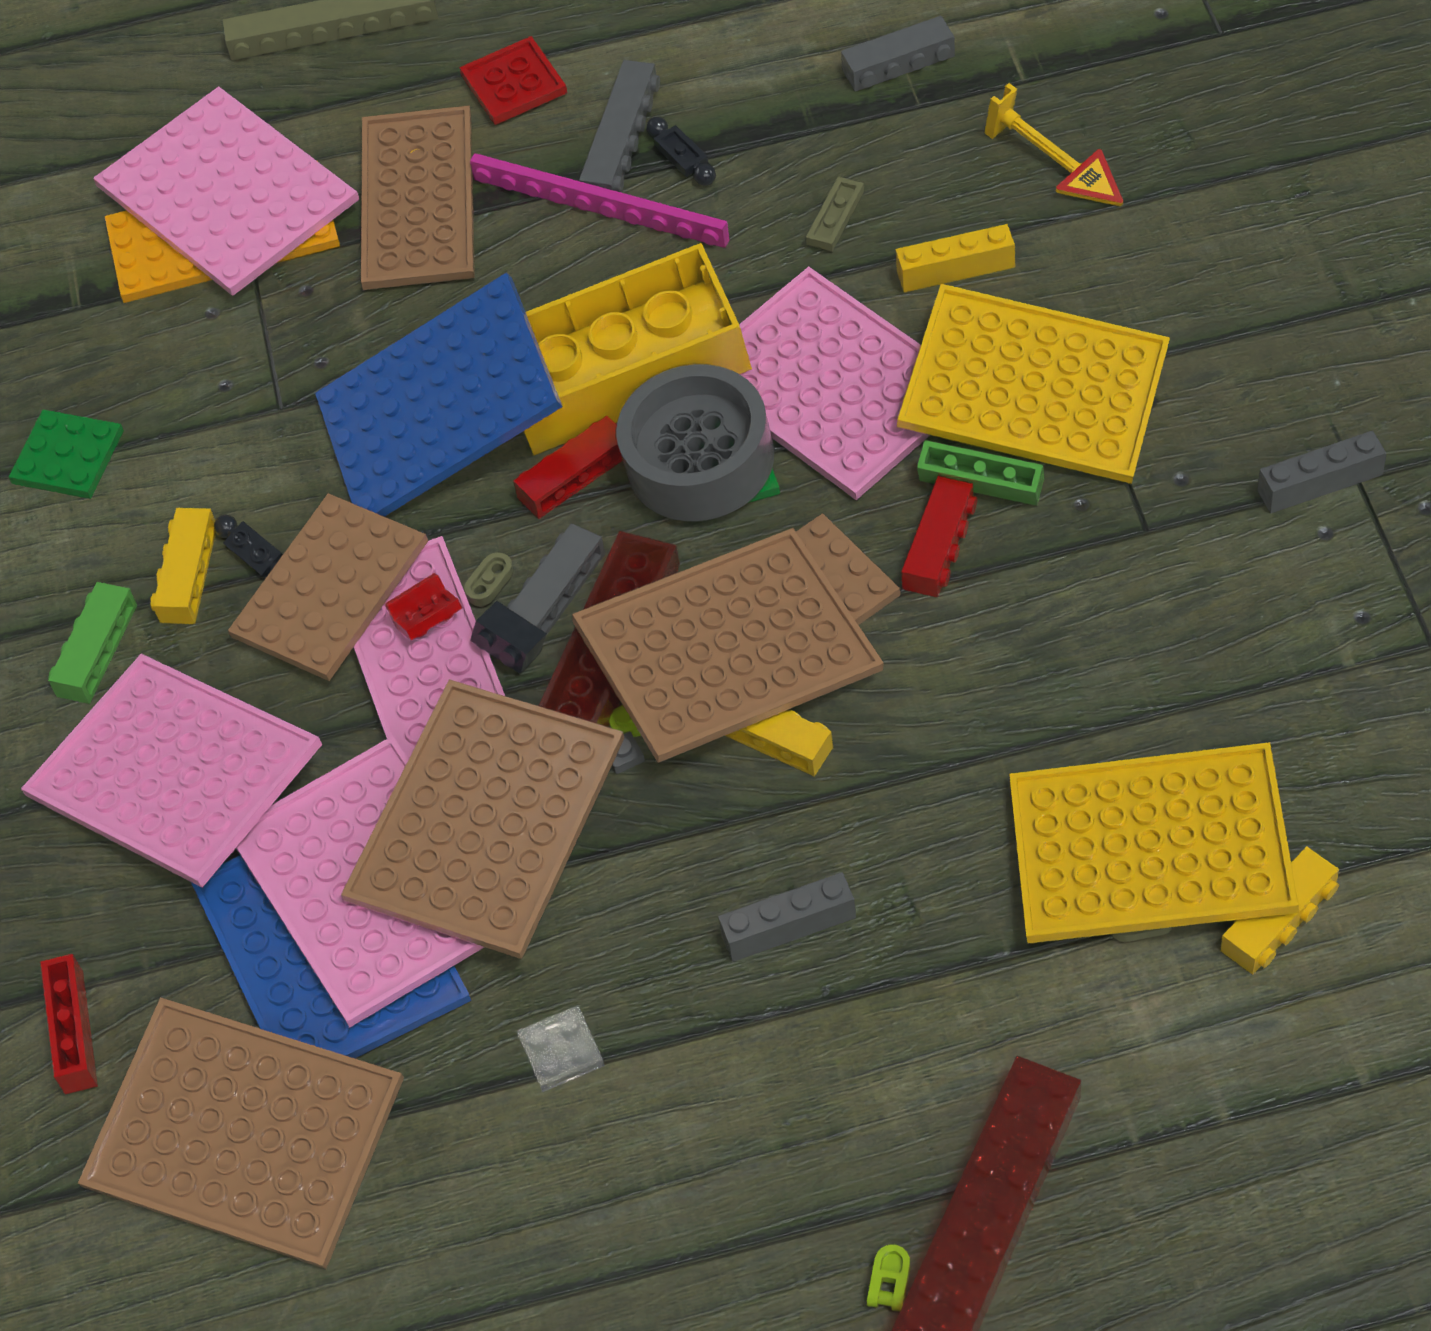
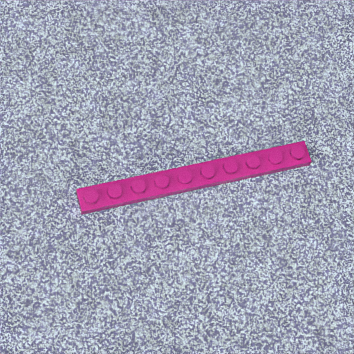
(600, 200)

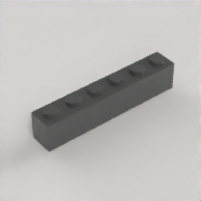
(621, 125)

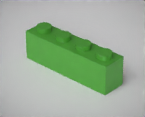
(988, 472)
(92, 642)

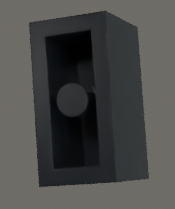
(508, 637)

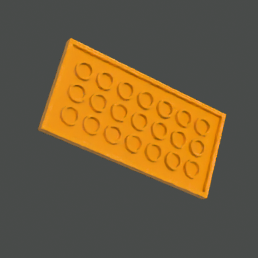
(151, 266)

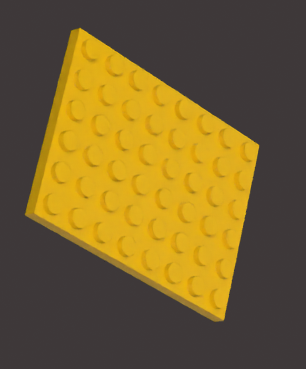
(1034, 383)
(1151, 843)

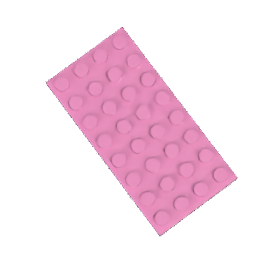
(411, 674)

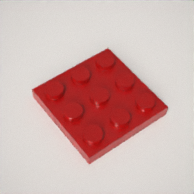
(513, 80)

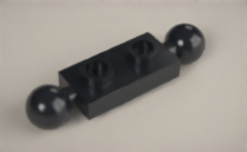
(681, 151)
(247, 544)

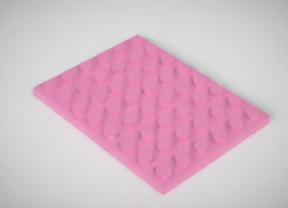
(226, 190)
(832, 381)
(172, 769)
(302, 863)

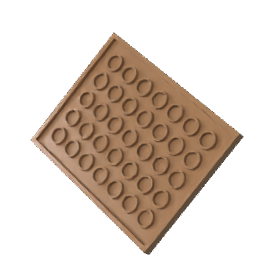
(726, 644)
(484, 818)
(242, 1132)

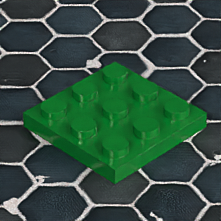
(66, 454)

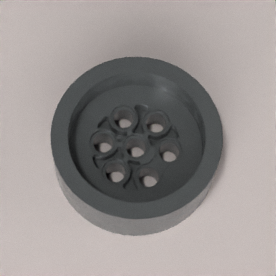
(695, 442)

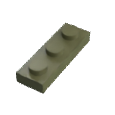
(835, 214)

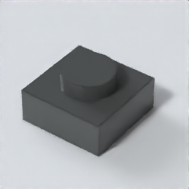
(628, 754)

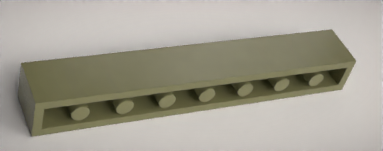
(319, 23)

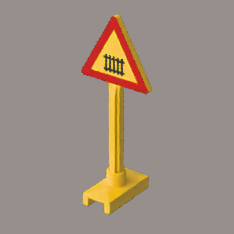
(1087, 180)

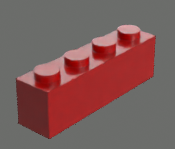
(569, 468)
(938, 537)
(68, 1024)

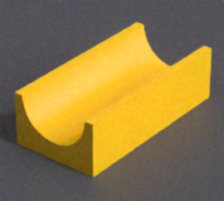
(627, 331)

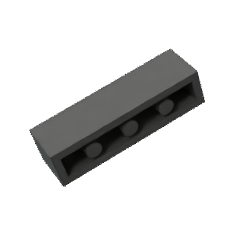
(898, 53)
(1321, 471)
(559, 577)
(787, 916)

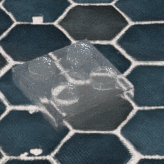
(560, 1048)

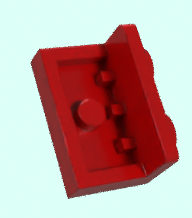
(422, 607)

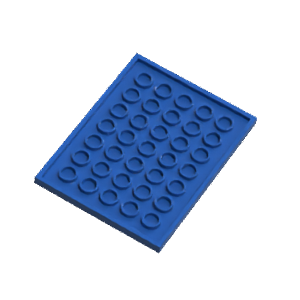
(438, 399)
(283, 985)

